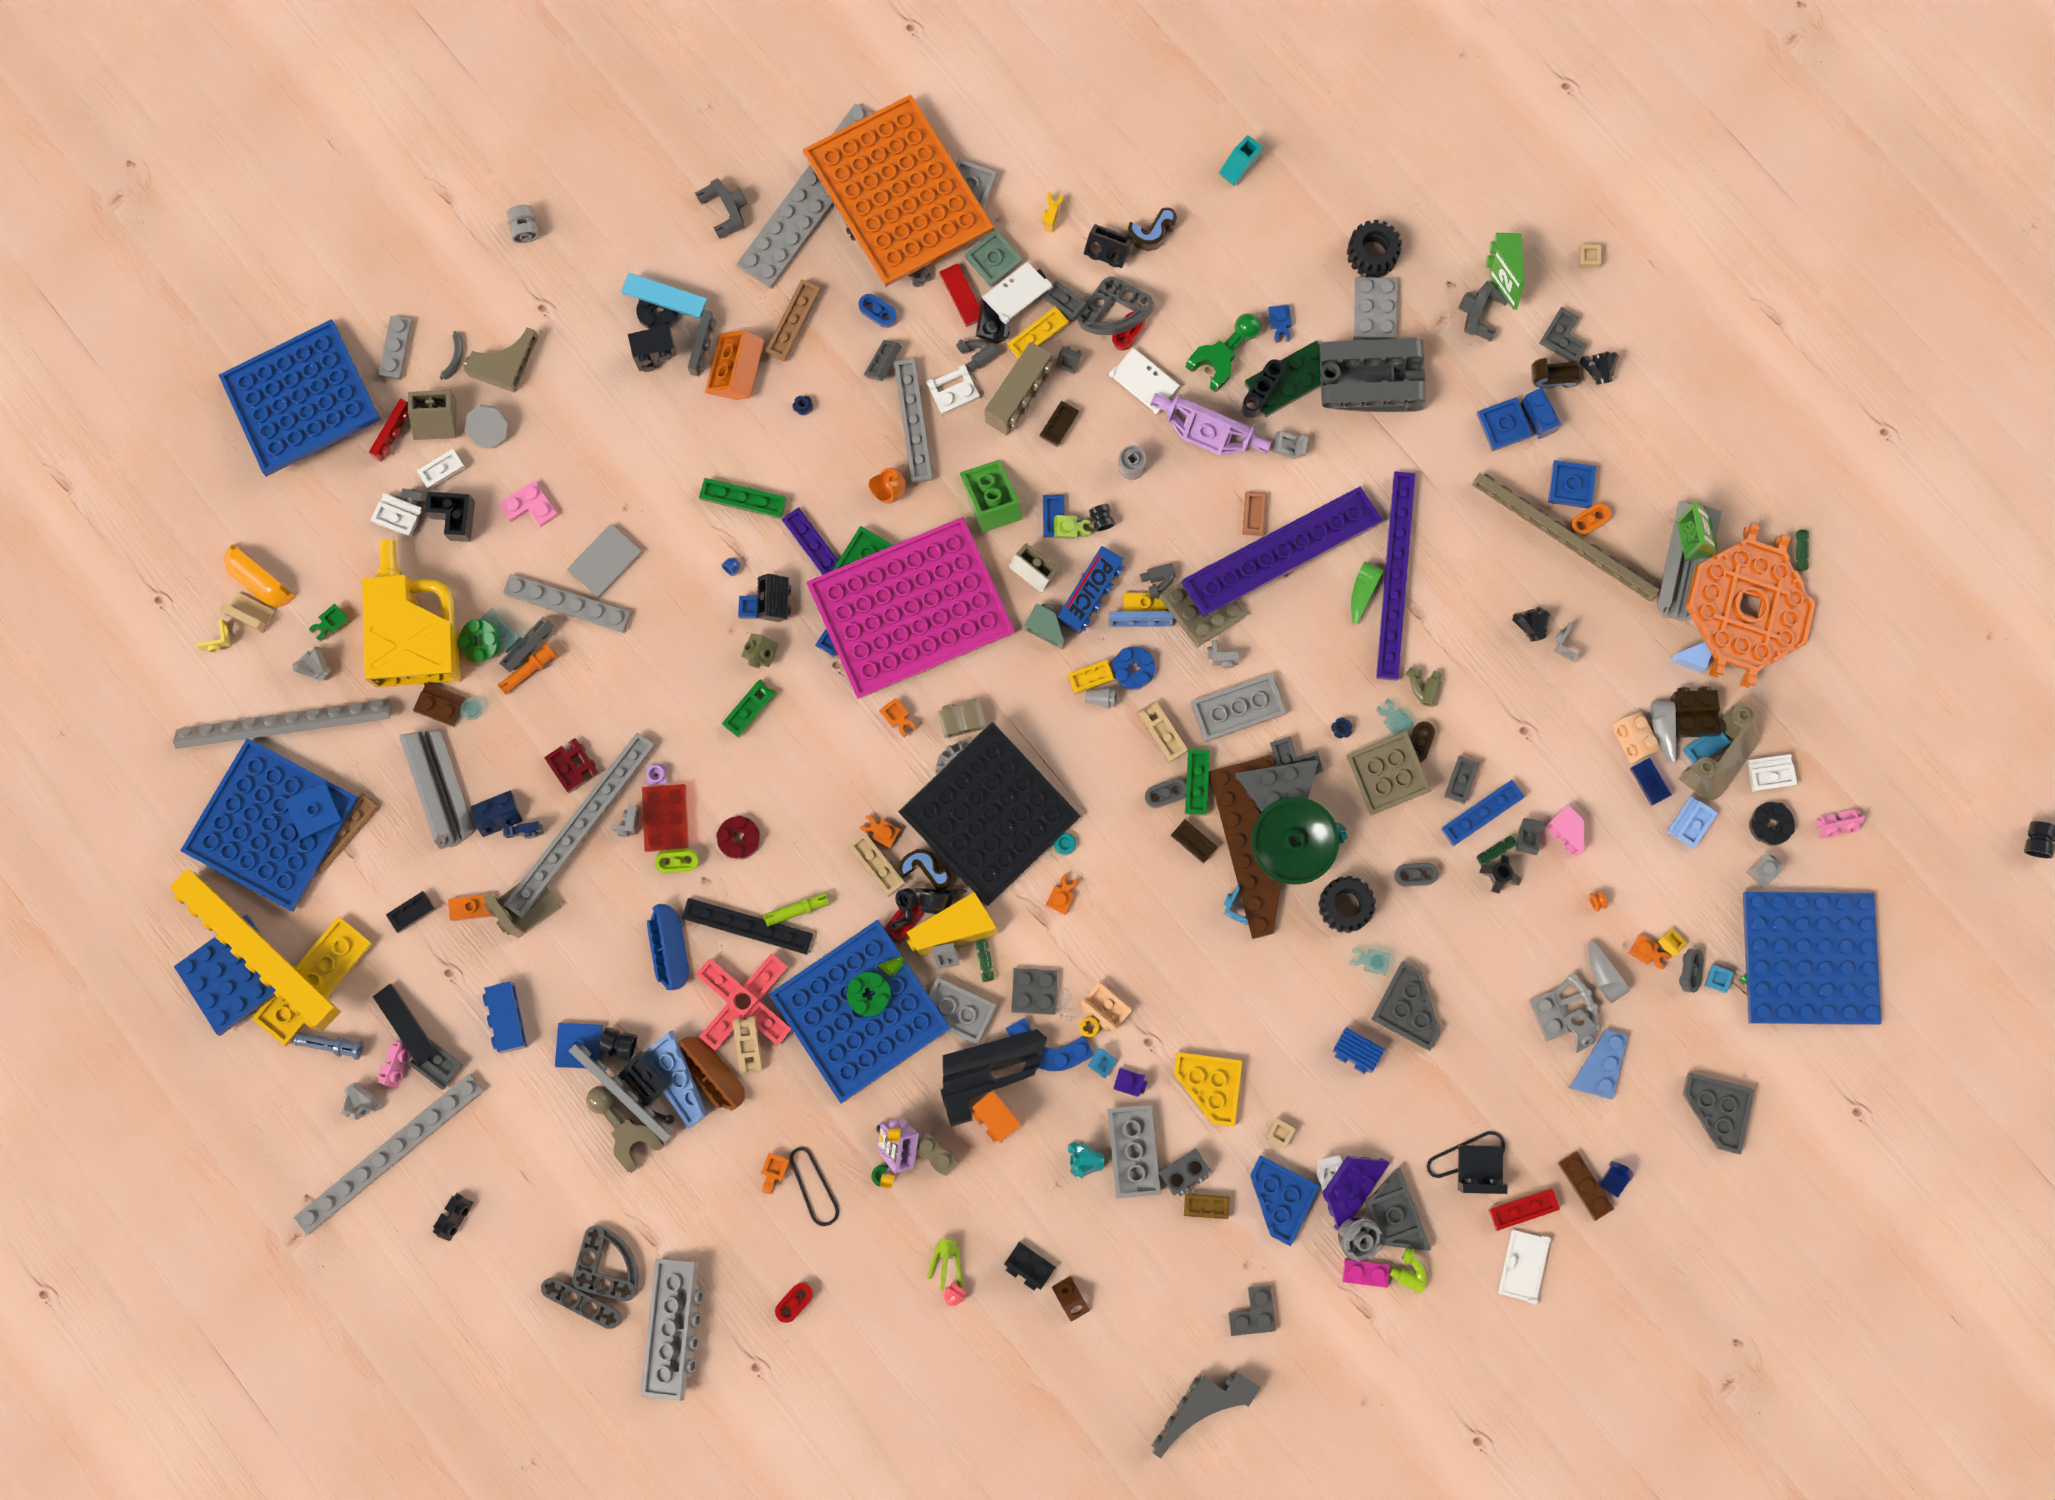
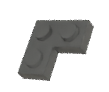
(1558, 337)
(1285, 754)
(1259, 1318)

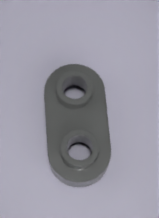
(1164, 791)
(1415, 874)
(1691, 970)

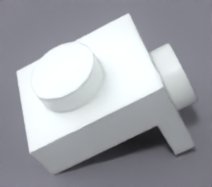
(1327, 1168)

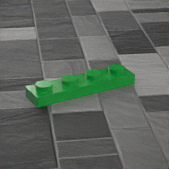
(742, 498)

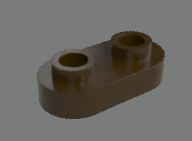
(1422, 744)

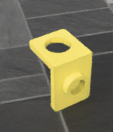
(216, 645)

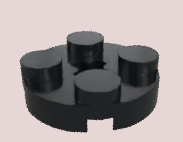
(649, 318)
(1766, 834)

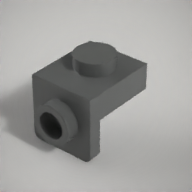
(1529, 836)

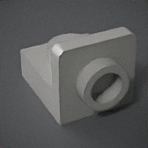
(631, 819)
(946, 955)

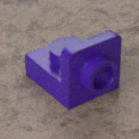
(1130, 1082)

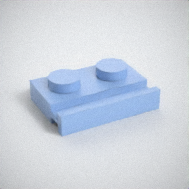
(1692, 822)

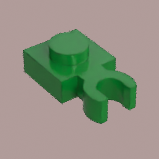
(332, 619)

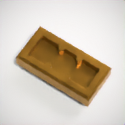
(1206, 1206)

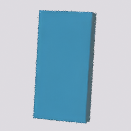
(1706, 747)

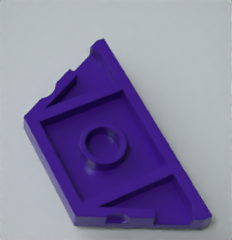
(1352, 1186)

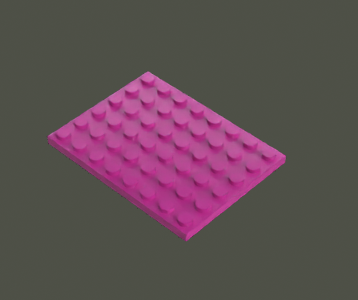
(910, 607)

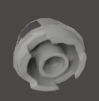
(1359, 1238)

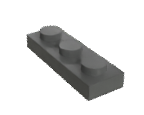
(702, 343)
(527, 644)

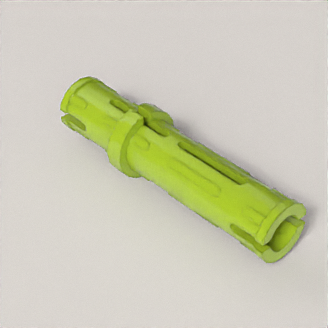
(796, 909)

